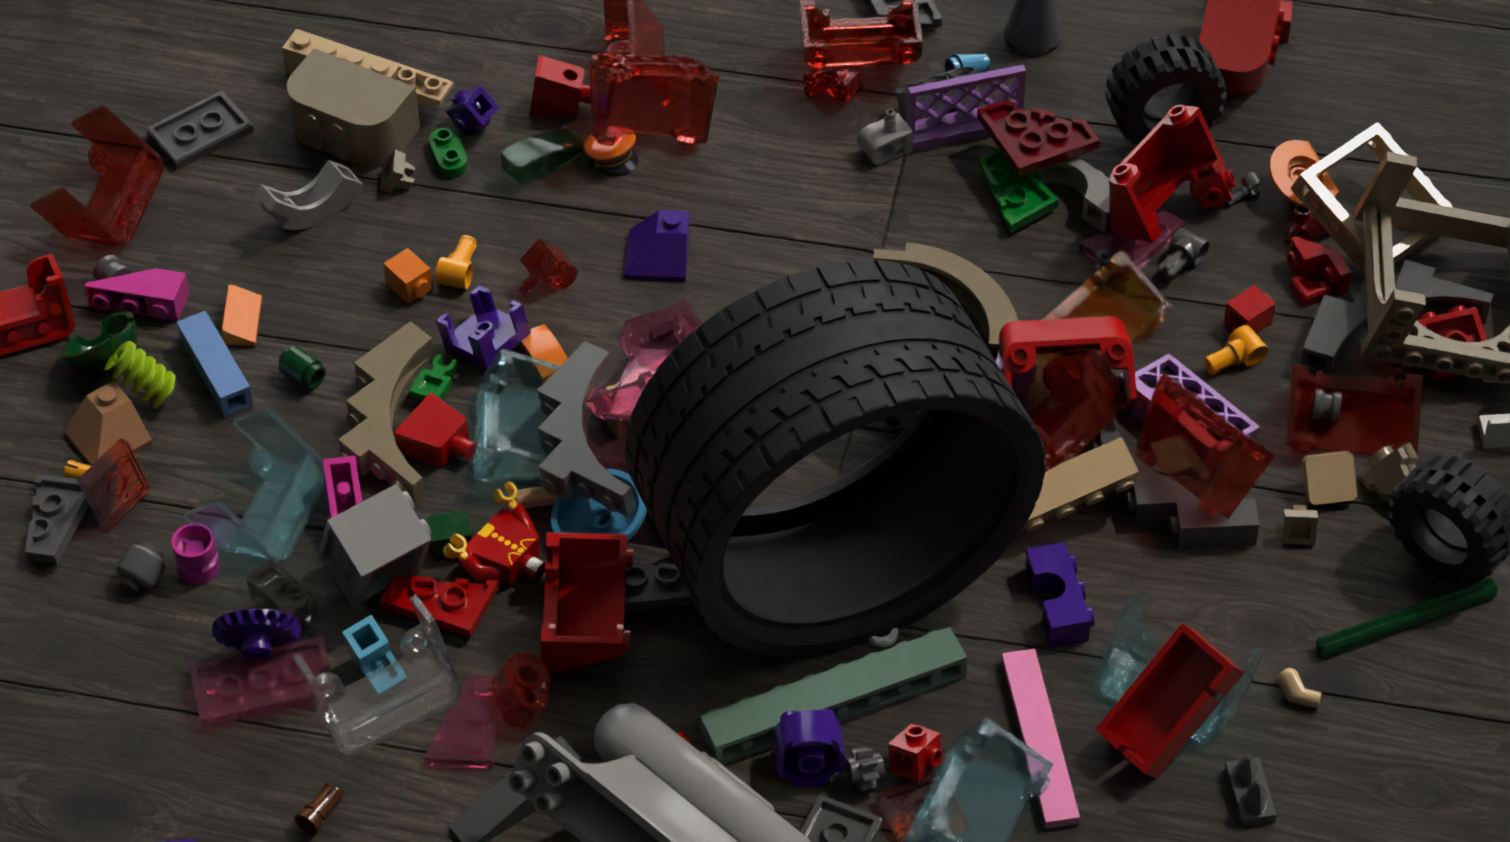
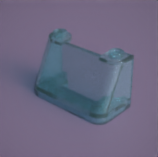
(510, 418)
(980, 788)

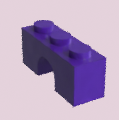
(1054, 571)

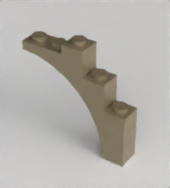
(371, 411)

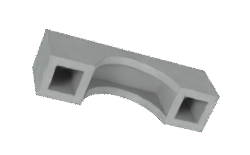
(1088, 181)

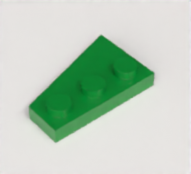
(1017, 198)

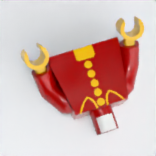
(503, 547)

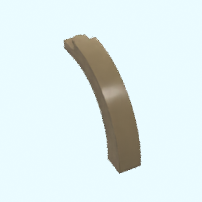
(966, 281)

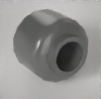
(140, 567)

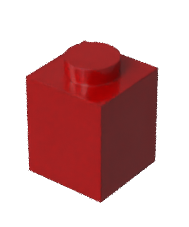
(1250, 309)

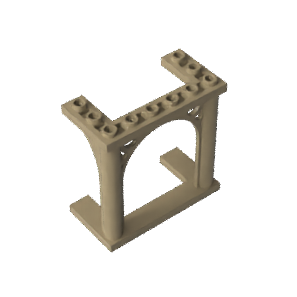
(1394, 311)

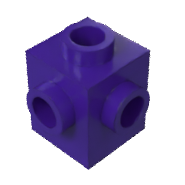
(472, 109)

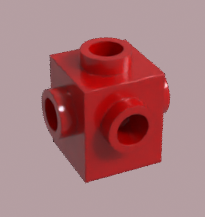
(1213, 189)
(915, 752)

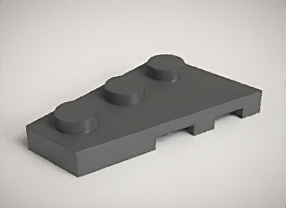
(56, 515)

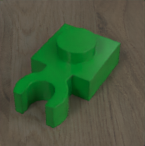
(435, 381)

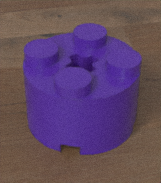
(809, 747)

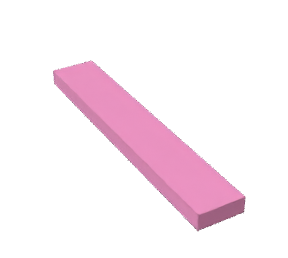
(1040, 734)

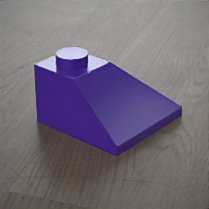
(659, 247)

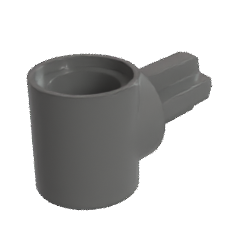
(1184, 251)

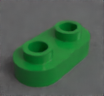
(448, 152)

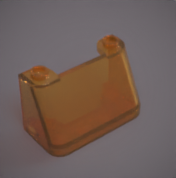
(1119, 292)

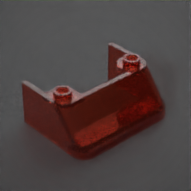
(126, 184)

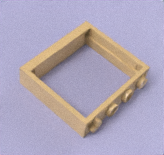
(1334, 216)

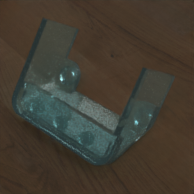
(283, 499)
(1133, 649)

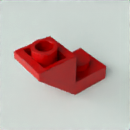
(1314, 259)

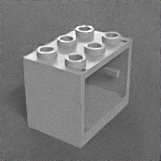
(374, 544)

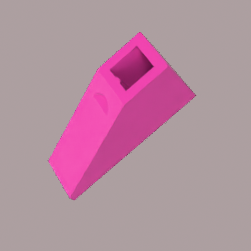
(146, 293)

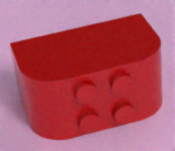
(1242, 40)

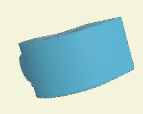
(368, 646)

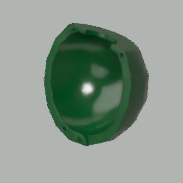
(93, 355)

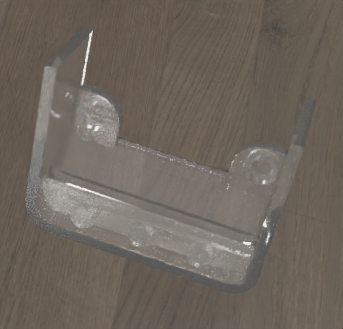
(390, 697)

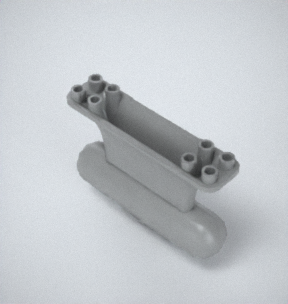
(645, 789)

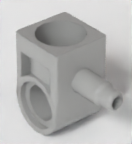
(886, 138)

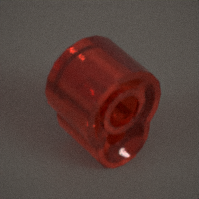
(521, 689)

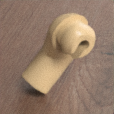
(1294, 689)

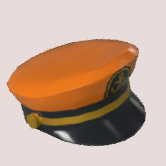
(612, 159)

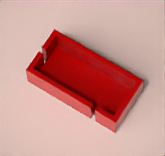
(1169, 700)

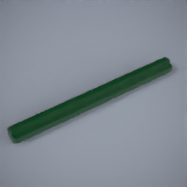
(1406, 617)

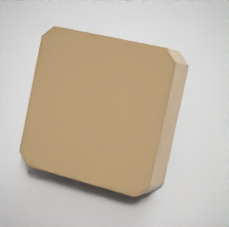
(1329, 477)

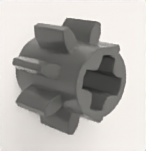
(864, 768)

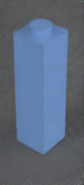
(215, 364)

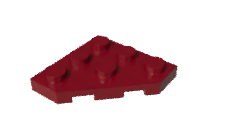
(1035, 137)

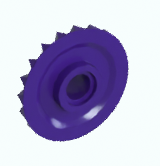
(256, 631)

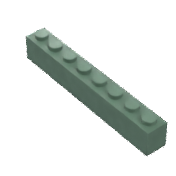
(844, 689)

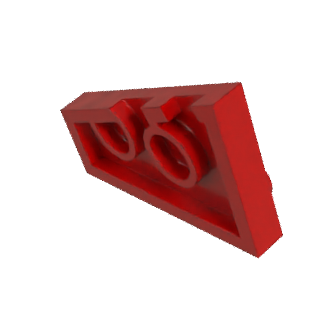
(453, 605)

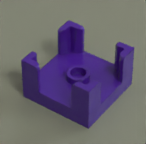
(485, 331)

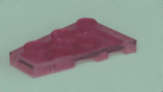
(1138, 251)
(468, 730)

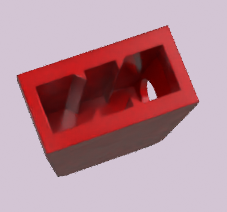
(558, 89)
(435, 433)

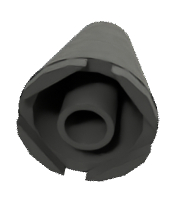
(1033, 27)

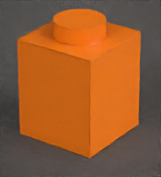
(408, 276)

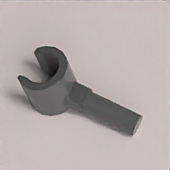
(1250, 186)

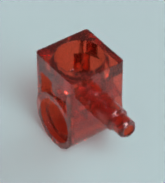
(547, 265)

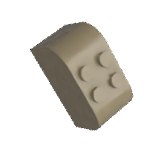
(351, 110)

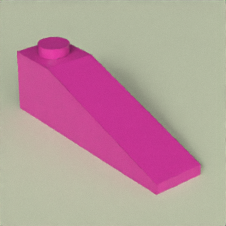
(340, 484)

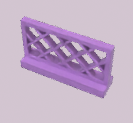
(961, 125)
(1187, 378)

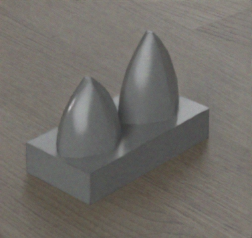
(1250, 791)

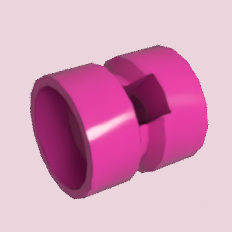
(195, 553)

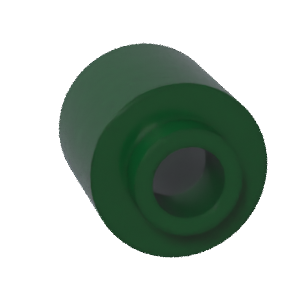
(301, 367)

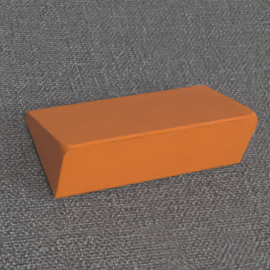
(241, 317)

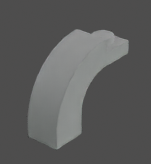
(315, 202)

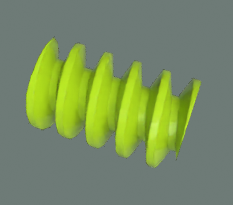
(143, 372)

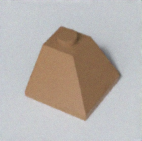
(103, 420)

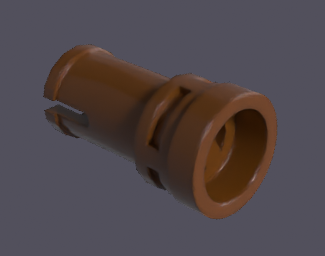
(314, 813)

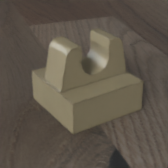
(396, 172)
(1299, 526)

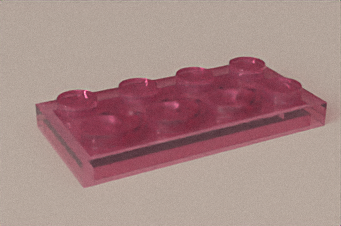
(252, 687)

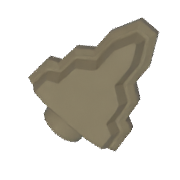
(1388, 470)

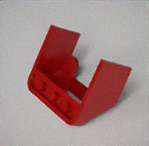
(1024, 339)

